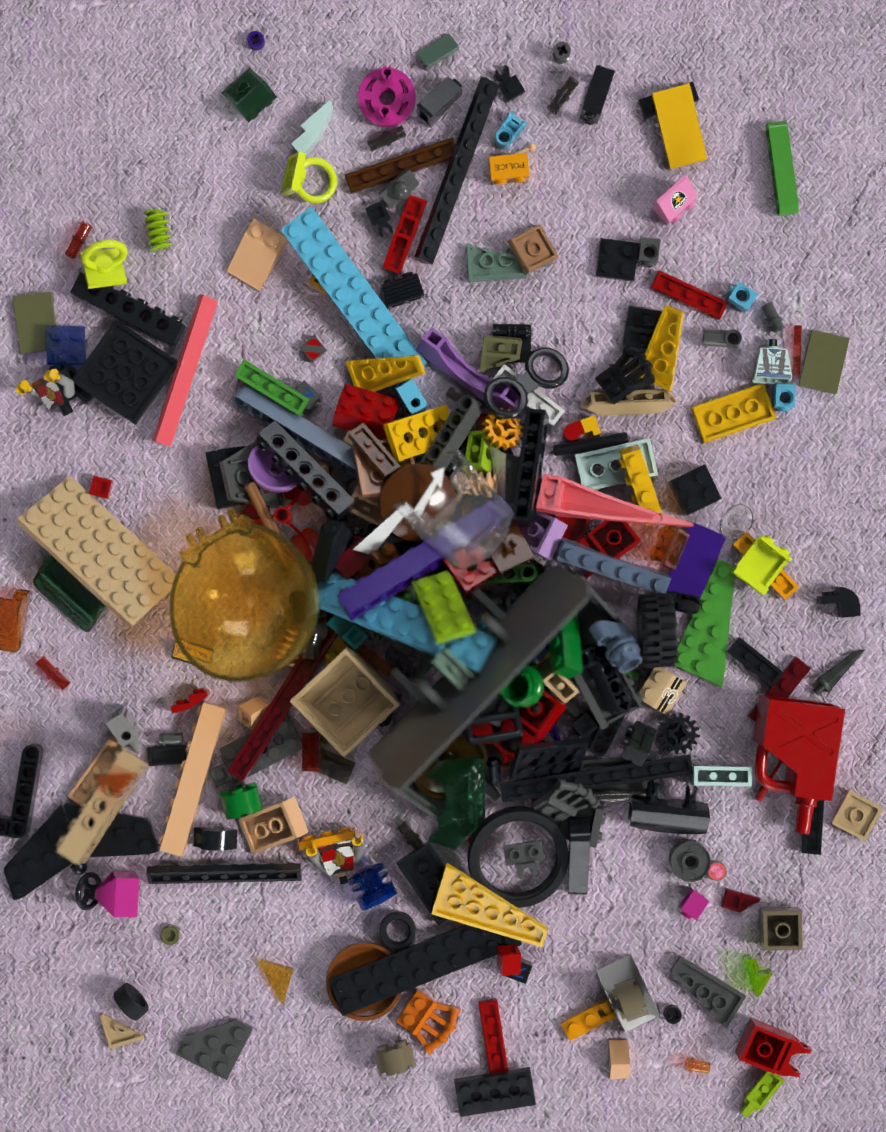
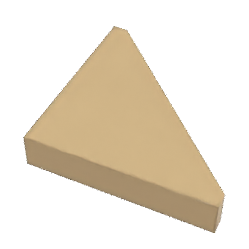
(118, 1033)

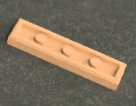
(84, 786)

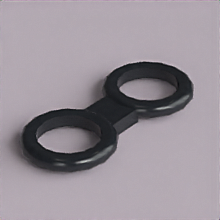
(526, 383)

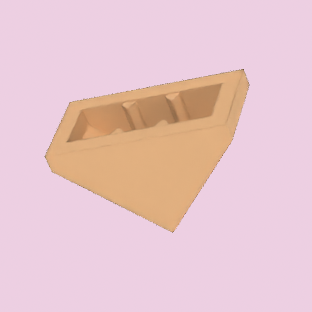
(619, 1059)

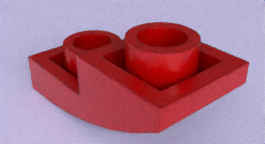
(195, 698)

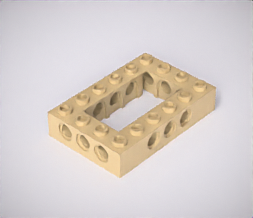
(82, 837)

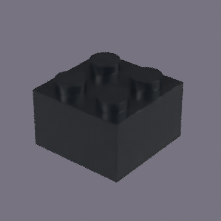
(694, 490)

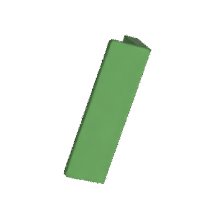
(272, 387)

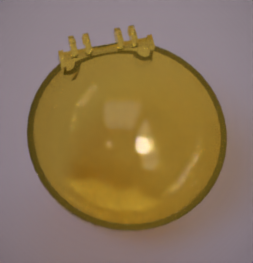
(243, 601)

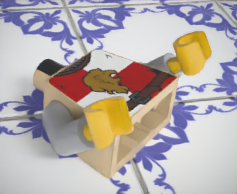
(338, 857)

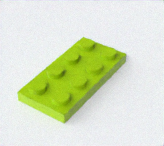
(443, 607)

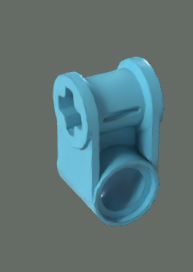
(511, 128)

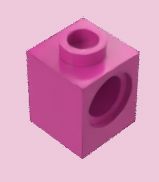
(693, 904)

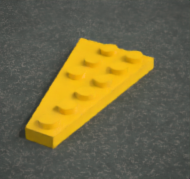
(477, 906)

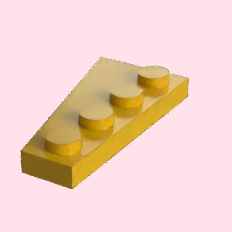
(384, 372)

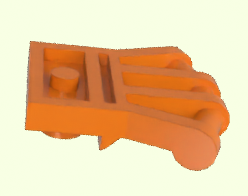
(417, 1013)

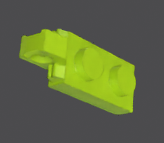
(761, 1092)

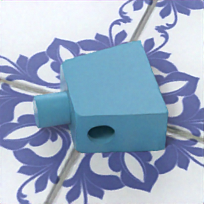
(406, 392)

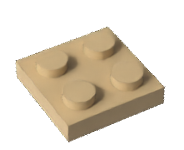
(856, 815)

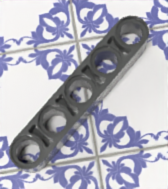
(453, 432)

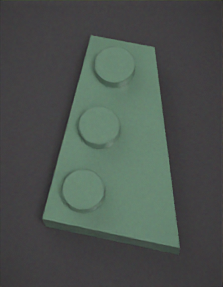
(492, 266)

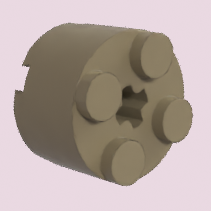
(630, 1000)
(394, 1058)

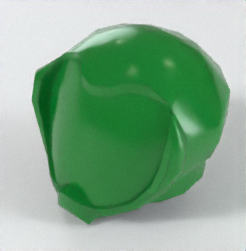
(524, 687)

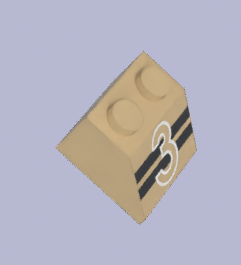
(661, 689)

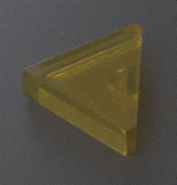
(278, 976)

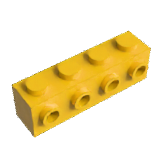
(638, 478)

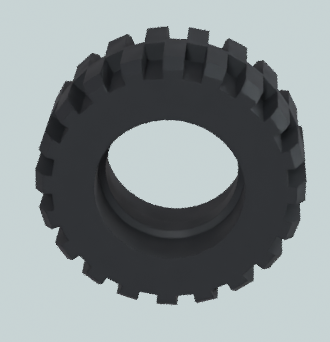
(657, 630)

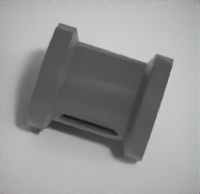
(565, 56)

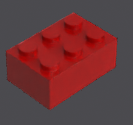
(366, 407)

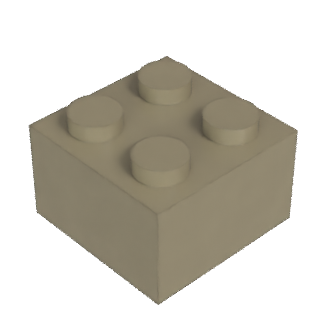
(780, 928)

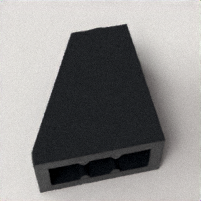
(439, 101)

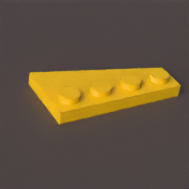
(664, 347)

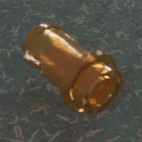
(697, 1066)

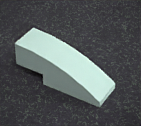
(313, 129)

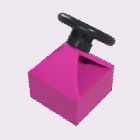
(116, 893)

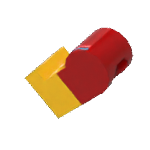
(581, 427)

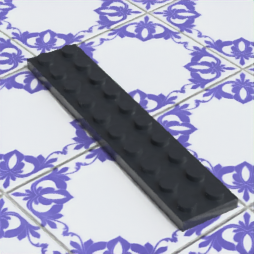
(414, 966)

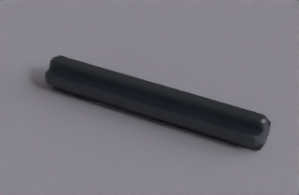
(590, 444)

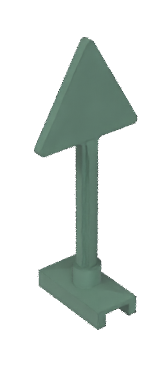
(447, 665)

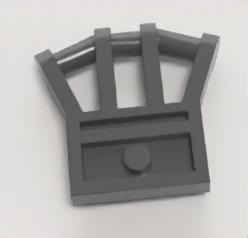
(559, 807)

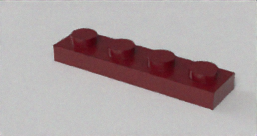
(792, 676)

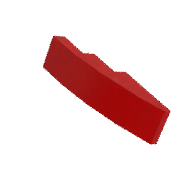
(405, 234)

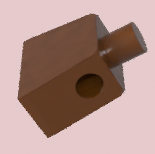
(377, 559)

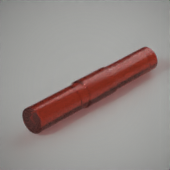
(797, 347)

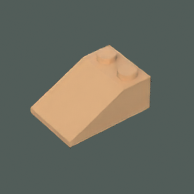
(257, 254)
(273, 825)

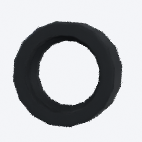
(393, 944)
(130, 1001)

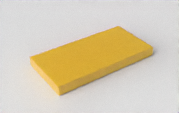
(679, 126)
(733, 413)

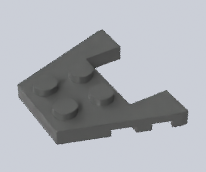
(236, 476)

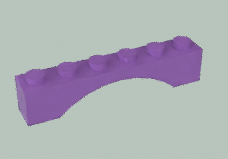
(439, 351)

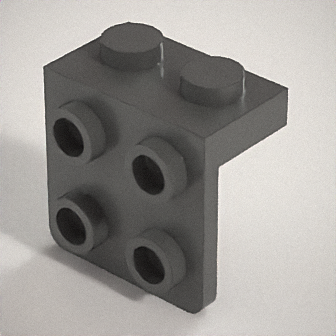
(596, 818)

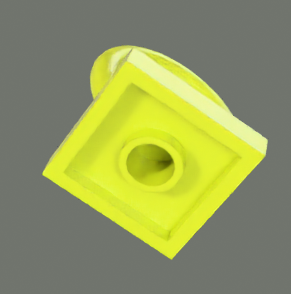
(296, 173)
(104, 267)

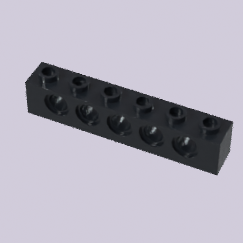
(170, 334)
(303, 461)
(530, 467)

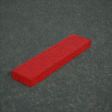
(689, 295)
(493, 1035)

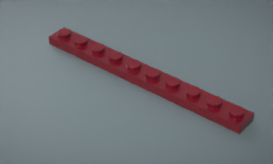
(278, 710)

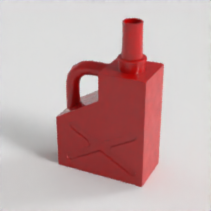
(806, 741)

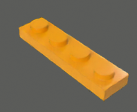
(783, 582)

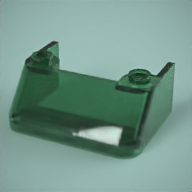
(69, 594)
(464, 799)

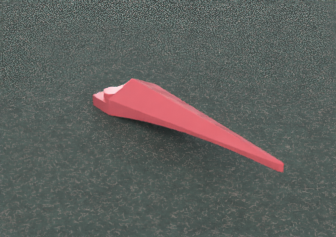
(574, 500)

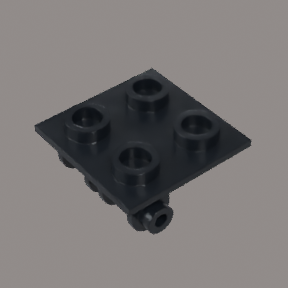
(516, 331)

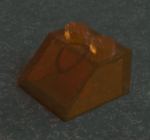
(669, 546)

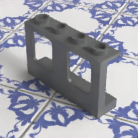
(595, 703)

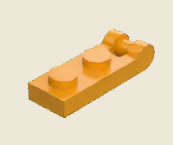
(588, 1019)

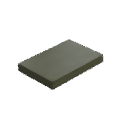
(32, 315)
(823, 362)

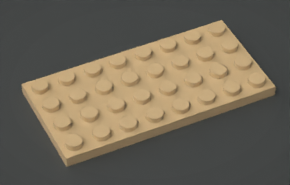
(98, 551)

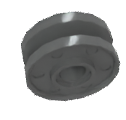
(698, 868)

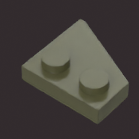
(498, 351)

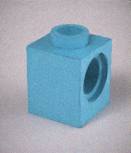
(750, 297)
(789, 390)

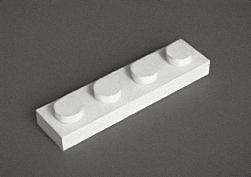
(536, 399)

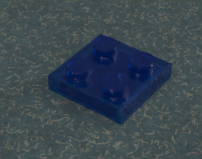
(65, 345)

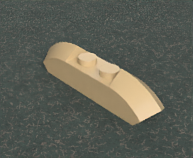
(635, 403)

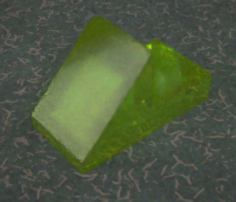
(757, 979)

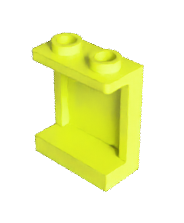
(761, 564)

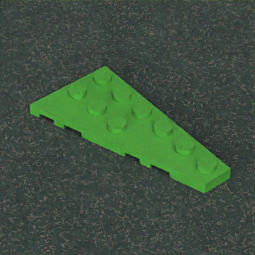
(705, 638)

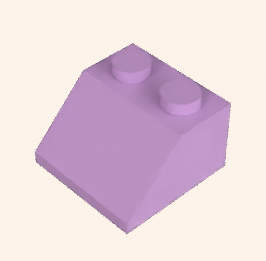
(545, 535)

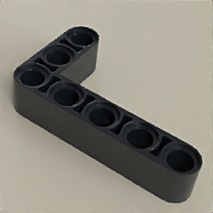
(22, 799)

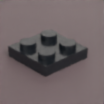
(617, 260)

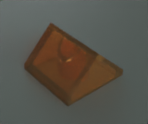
(118, 783)

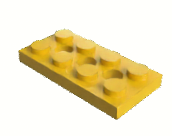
(410, 425)

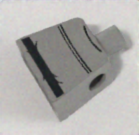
(119, 723)

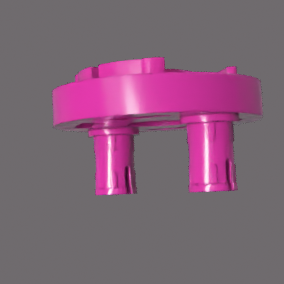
(386, 81)

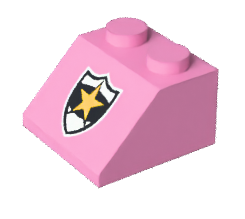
(675, 200)

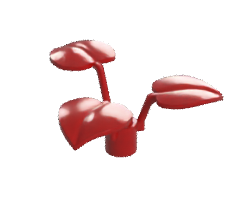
(307, 539)

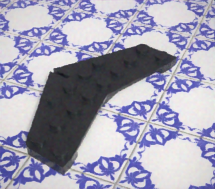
(39, 860)

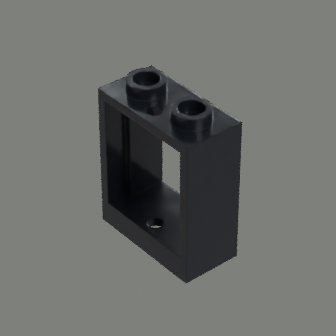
(596, 95)

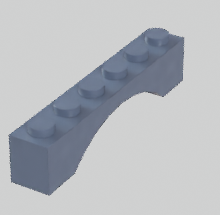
(597, 562)

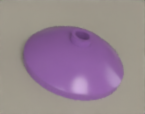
(260, 470)

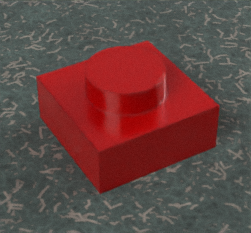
(101, 487)

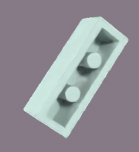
(721, 776)

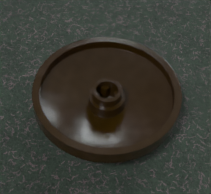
(455, 749)

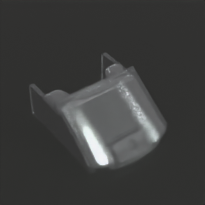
(469, 523)

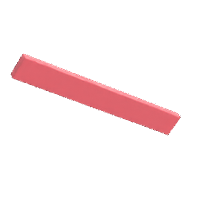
(185, 370)

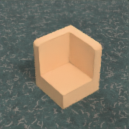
(251, 712)

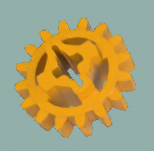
(502, 429)

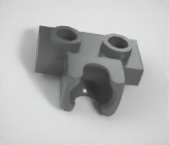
(524, 856)

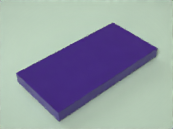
(696, 561)

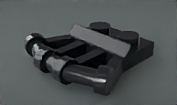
(614, 380)

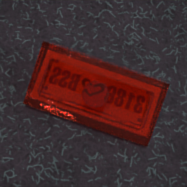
(311, 751)

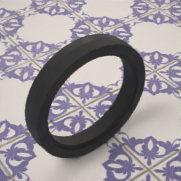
(520, 813)

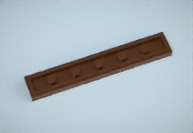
(391, 168)

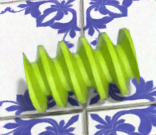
(157, 230)

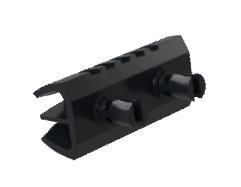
(669, 815)

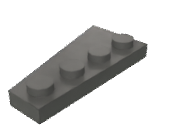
(709, 990)

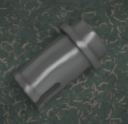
(170, 738)

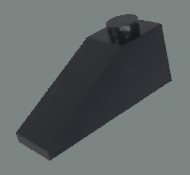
(329, 549)

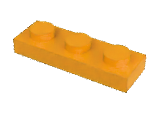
(327, 837)

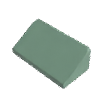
(438, 51)

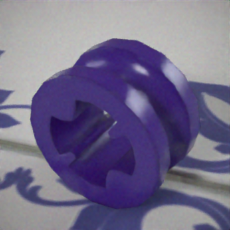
(261, 38)

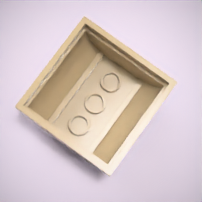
(346, 701)

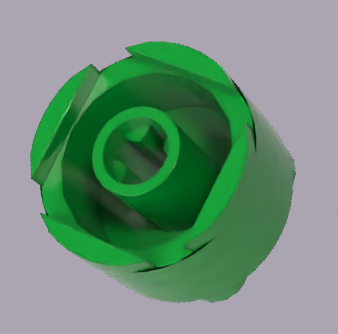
(241, 800)

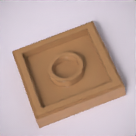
(533, 249)

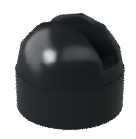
(79, 869)

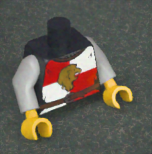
(53, 389)

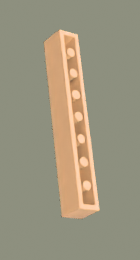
(193, 778)

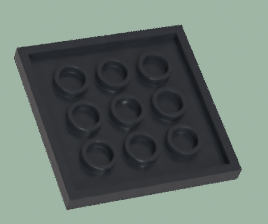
(125, 372)

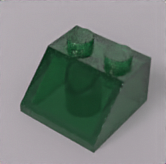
(249, 95)

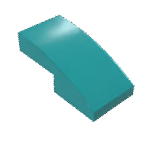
(347, 631)

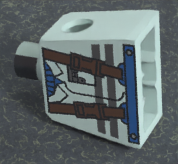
(772, 365)

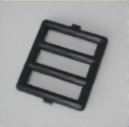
(495, 737)

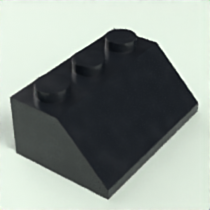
(213, 459)

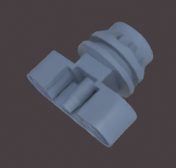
(620, 642)

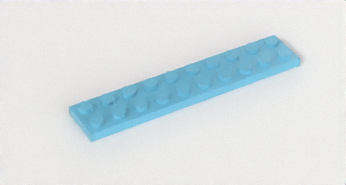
(347, 287)
(408, 625)

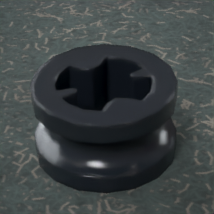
(674, 1020)

